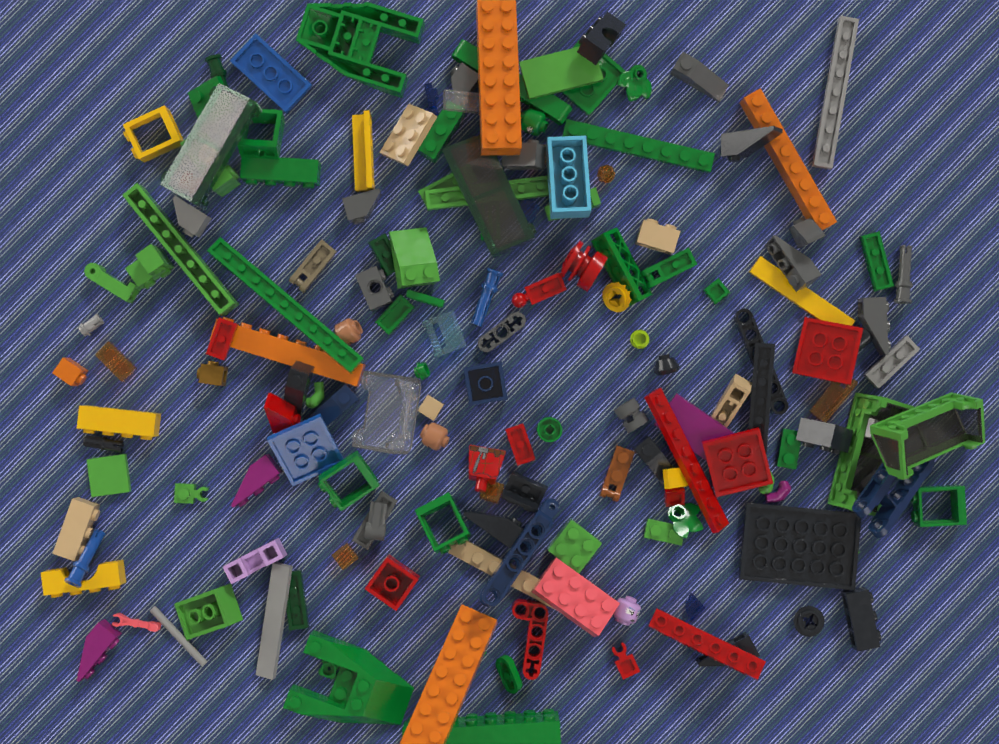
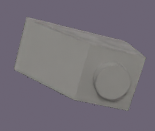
(190, 218)

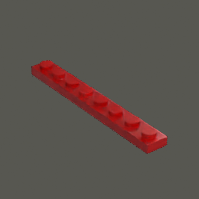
(686, 460)

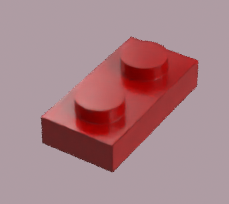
(222, 339)
(520, 444)

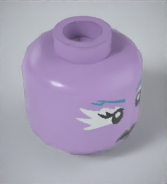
(627, 611)

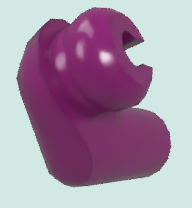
(781, 494)

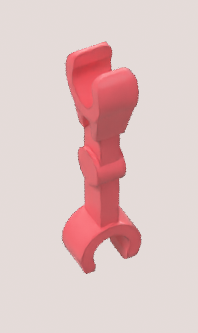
(124, 620)

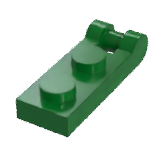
(669, 267)

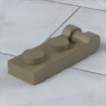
(313, 265)

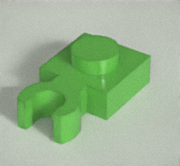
(187, 493)

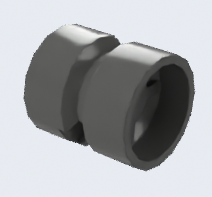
(629, 408)

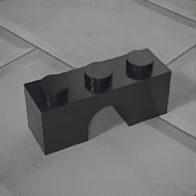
(599, 37)

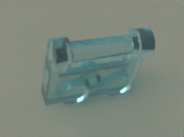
(450, 331)

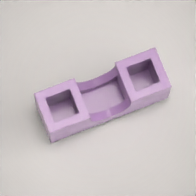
(254, 560)

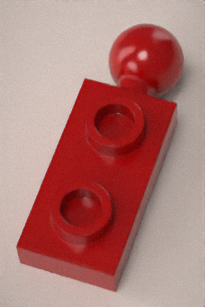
(540, 291)

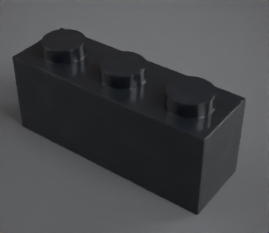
(861, 619)

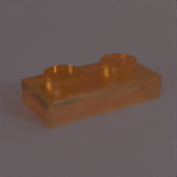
(116, 361)

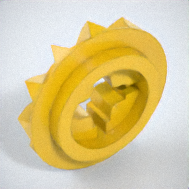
(616, 305)

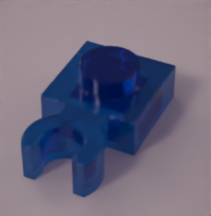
(432, 96)

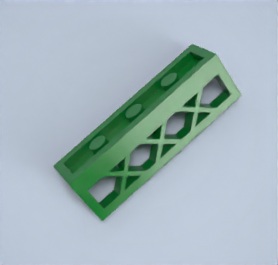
(619, 268)

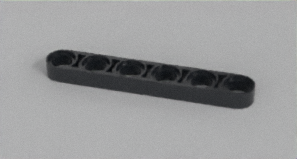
(750, 345)

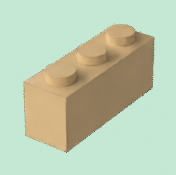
(76, 528)

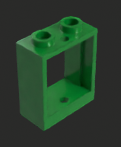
(264, 148)
(336, 501)
(433, 506)
(958, 506)

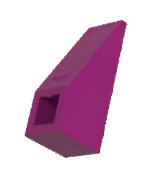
(257, 476)
(97, 643)

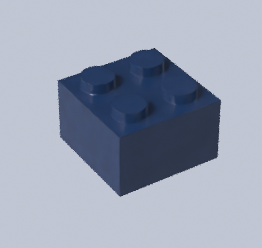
(485, 383)

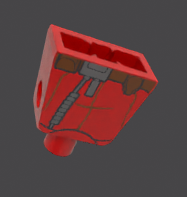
(484, 466)

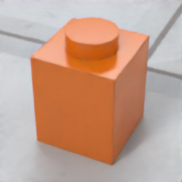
(70, 372)

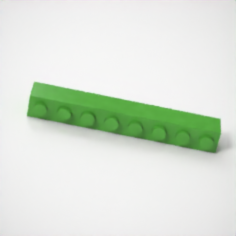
(180, 249)

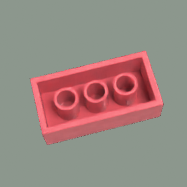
(575, 597)

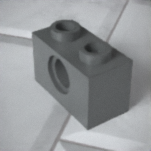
(366, 280)

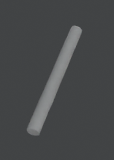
(178, 636)

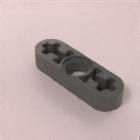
(502, 324)

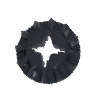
(817, 618)

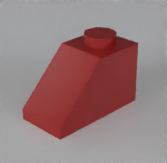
(280, 413)

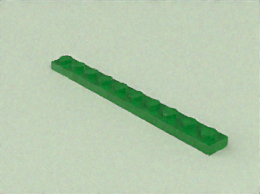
(285, 305)

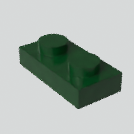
(382, 251)

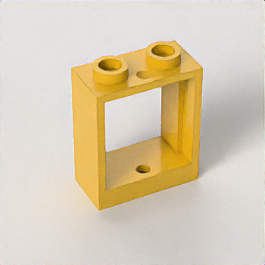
(173, 143)

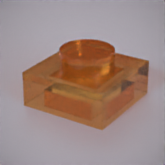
(493, 492)
(345, 556)

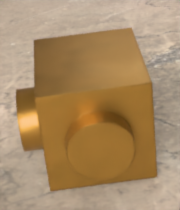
(212, 374)

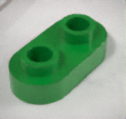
(509, 674)

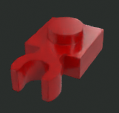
(626, 664)

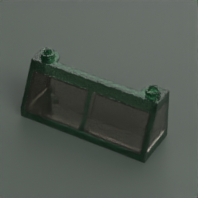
(210, 145)
(489, 197)

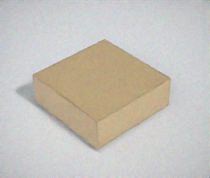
(430, 407)

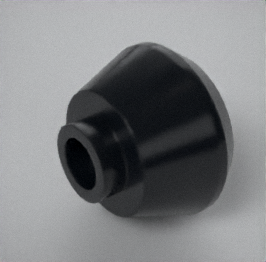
(666, 365)

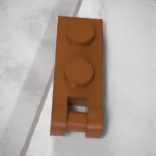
(617, 473)

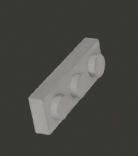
(891, 363)

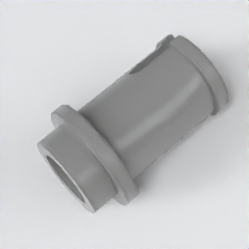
(90, 325)

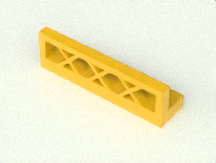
(363, 152)

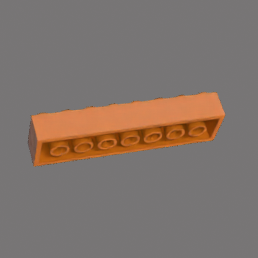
(498, 77)
(450, 678)

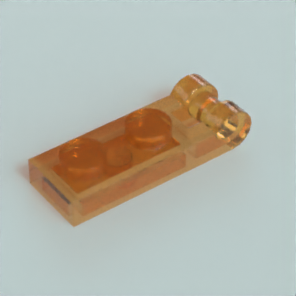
(831, 400)

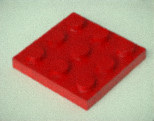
(827, 351)
(737, 462)

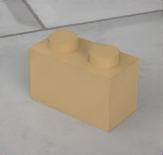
(657, 237)

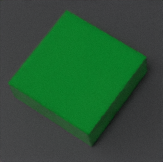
(716, 291)

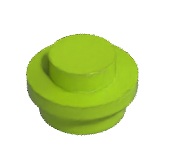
(639, 339)

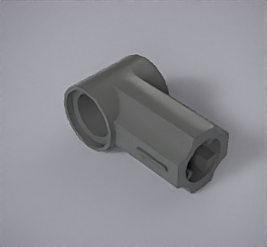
(376, 526)

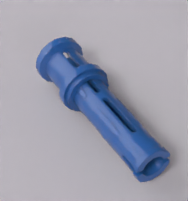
(489, 288)
(81, 566)

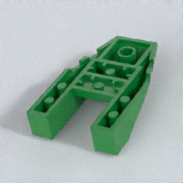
(348, 37)
(361, 692)

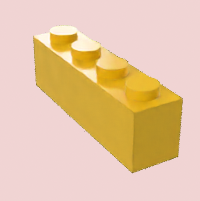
(118, 421)

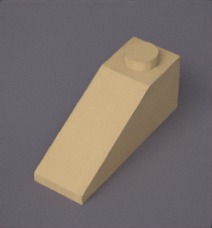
(731, 400)

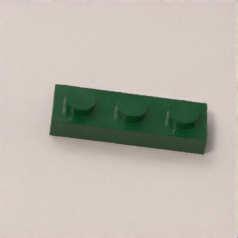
(296, 605)

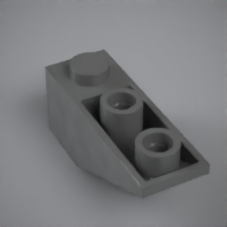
(794, 264)
(873, 317)

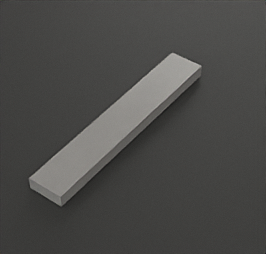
(274, 620)

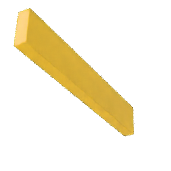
(803, 298)

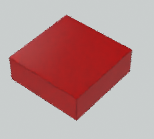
(674, 496)

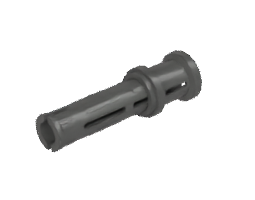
(903, 284)

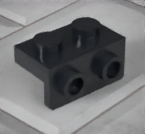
(524, 492)

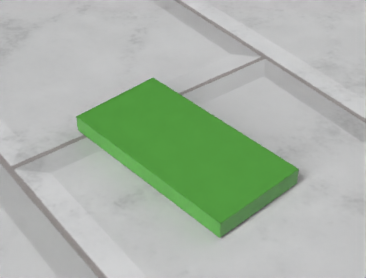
(558, 73)

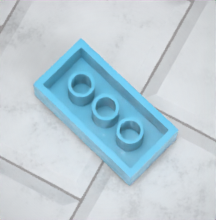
(568, 177)

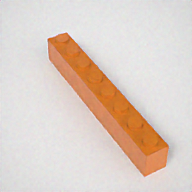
(788, 162)
(287, 352)

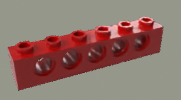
(707, 644)

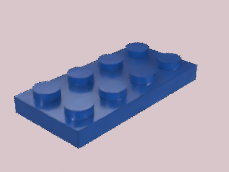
(271, 73)

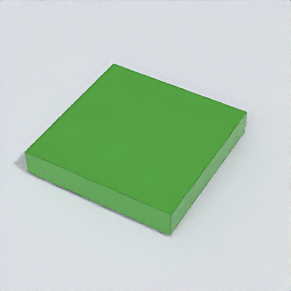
(109, 475)

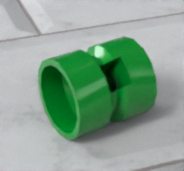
(549, 429)

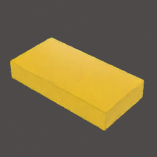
(673, 478)

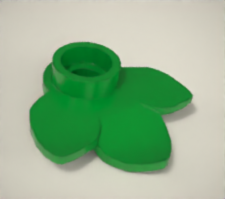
(635, 85)
(687, 521)

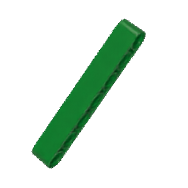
(552, 106)

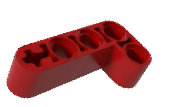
(532, 640)

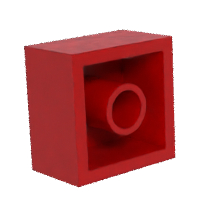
(392, 582)

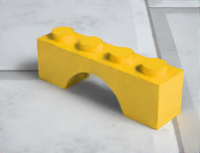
(108, 574)

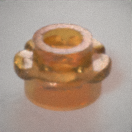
(606, 174)

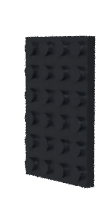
(800, 546)

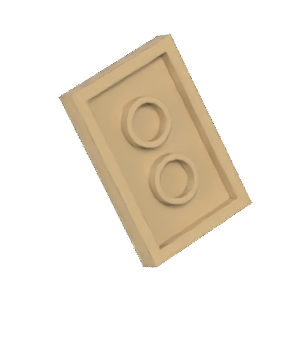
(408, 134)

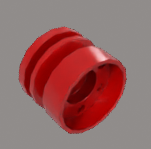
(583, 266)

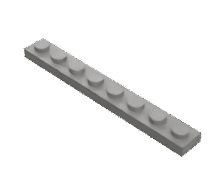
(835, 92)

